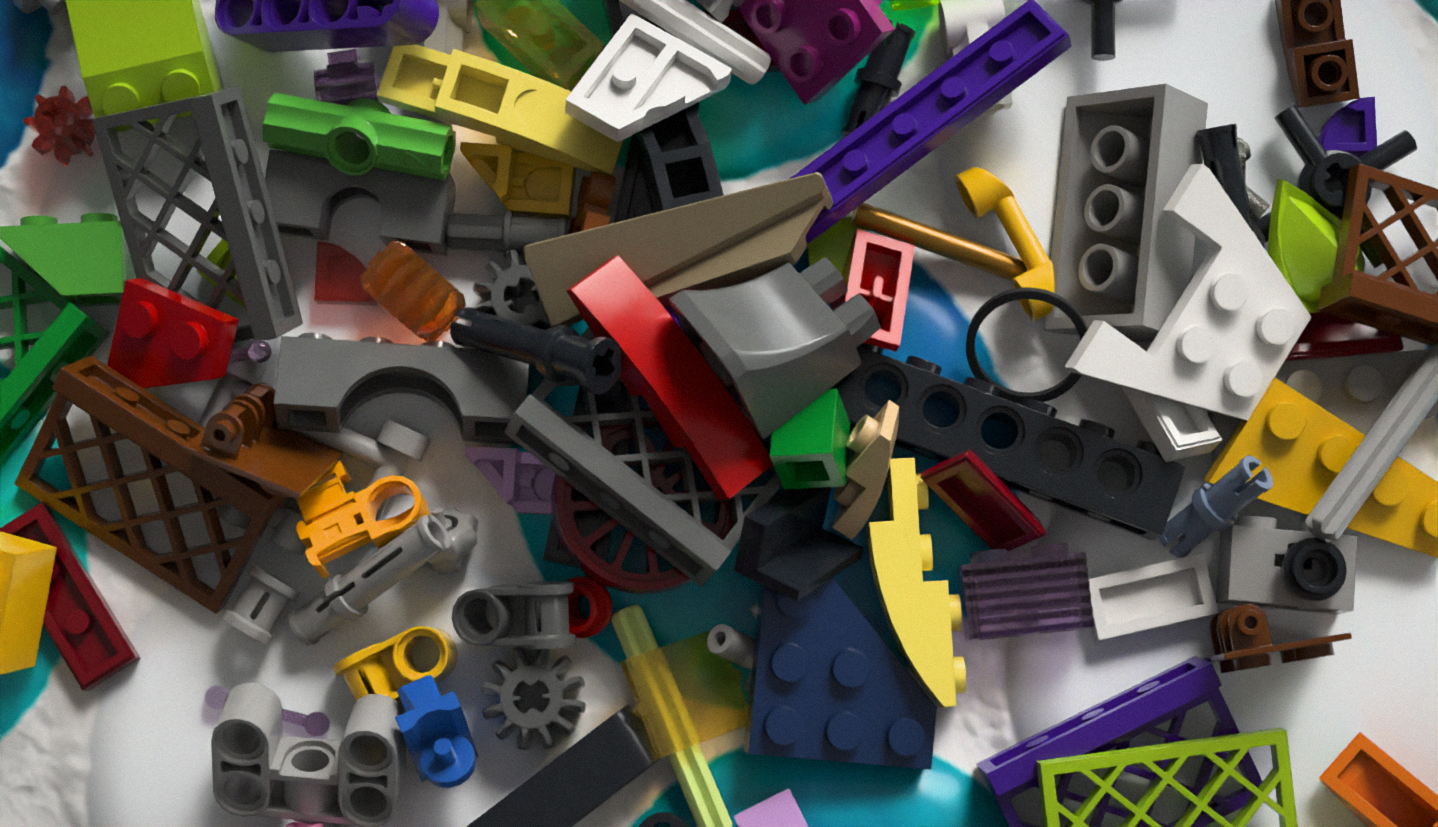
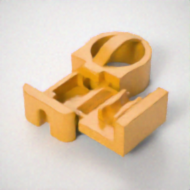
(348, 521)

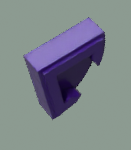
(1351, 128)

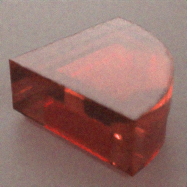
(339, 277)

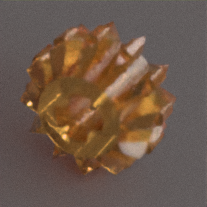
(412, 291)

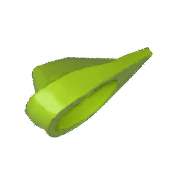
(1304, 242)

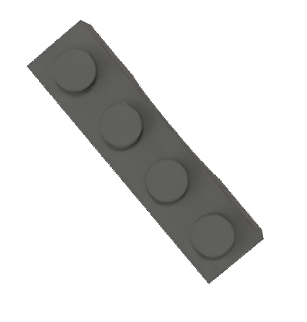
(329, 379)

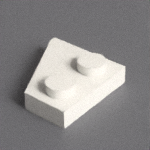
(643, 80)

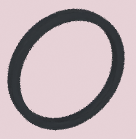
(1012, 295)

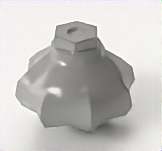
(462, 535)

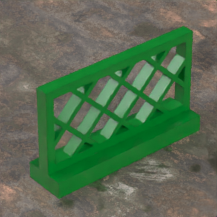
(69, 338)

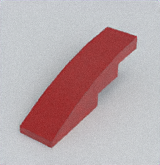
(671, 377)

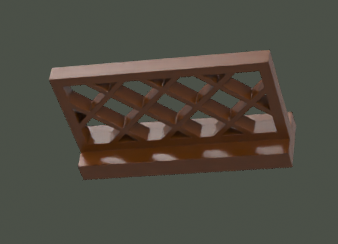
(1372, 299)
(161, 435)

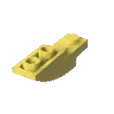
(495, 102)
(916, 611)

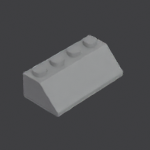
(1111, 239)

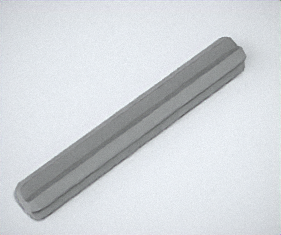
(1376, 451)

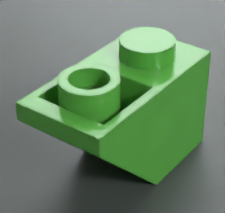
(79, 260)

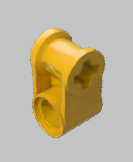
(390, 664)

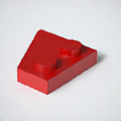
(169, 337)

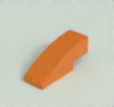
(1379, 788)

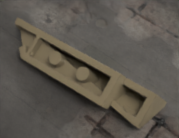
(686, 246)

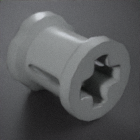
(260, 626)

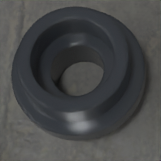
(1333, 569)

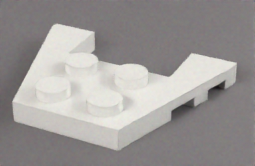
(1226, 327)

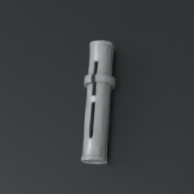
(350, 593)

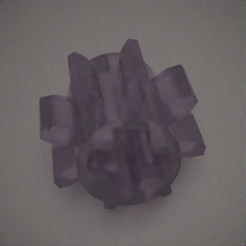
(346, 78)

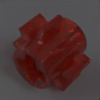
(54, 113)

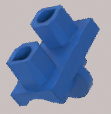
(436, 734)

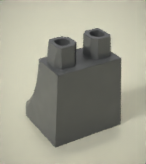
(777, 338)

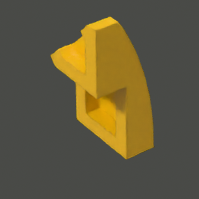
(524, 180)

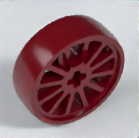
(579, 548)

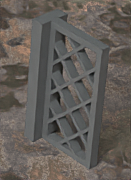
(239, 199)
(624, 493)

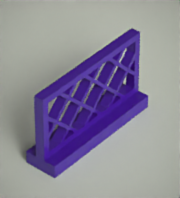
(1115, 724)

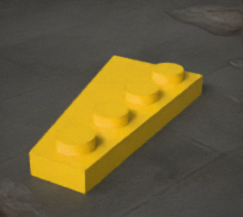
(1307, 451)

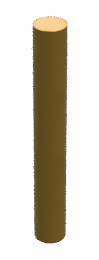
(937, 241)

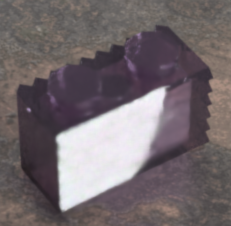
(1024, 594)

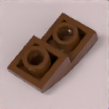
(1317, 52)

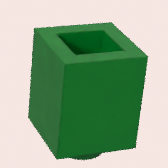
(812, 445)

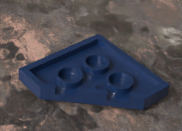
(832, 686)

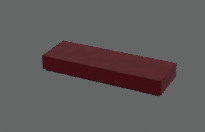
(75, 608)

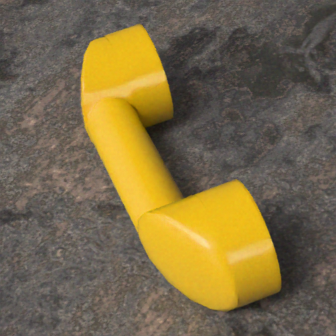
(984, 193)

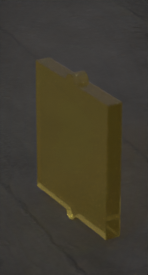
(685, 694)

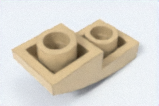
(867, 469)

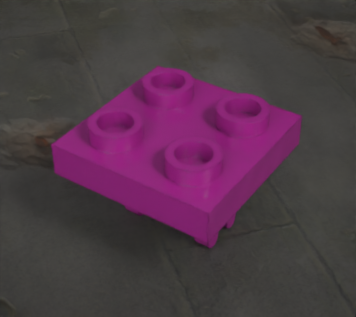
(816, 39)

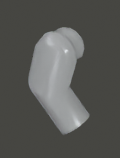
(733, 646)

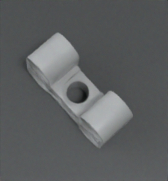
(307, 778)

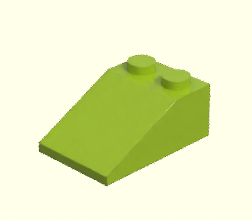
(142, 53)

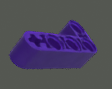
(326, 23)

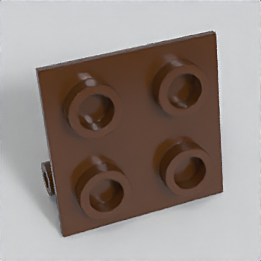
(250, 444)
(1244, 641)

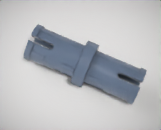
(1216, 506)

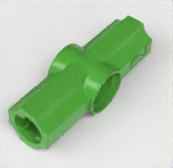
(330, 129)

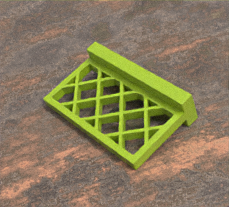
(1279, 778)

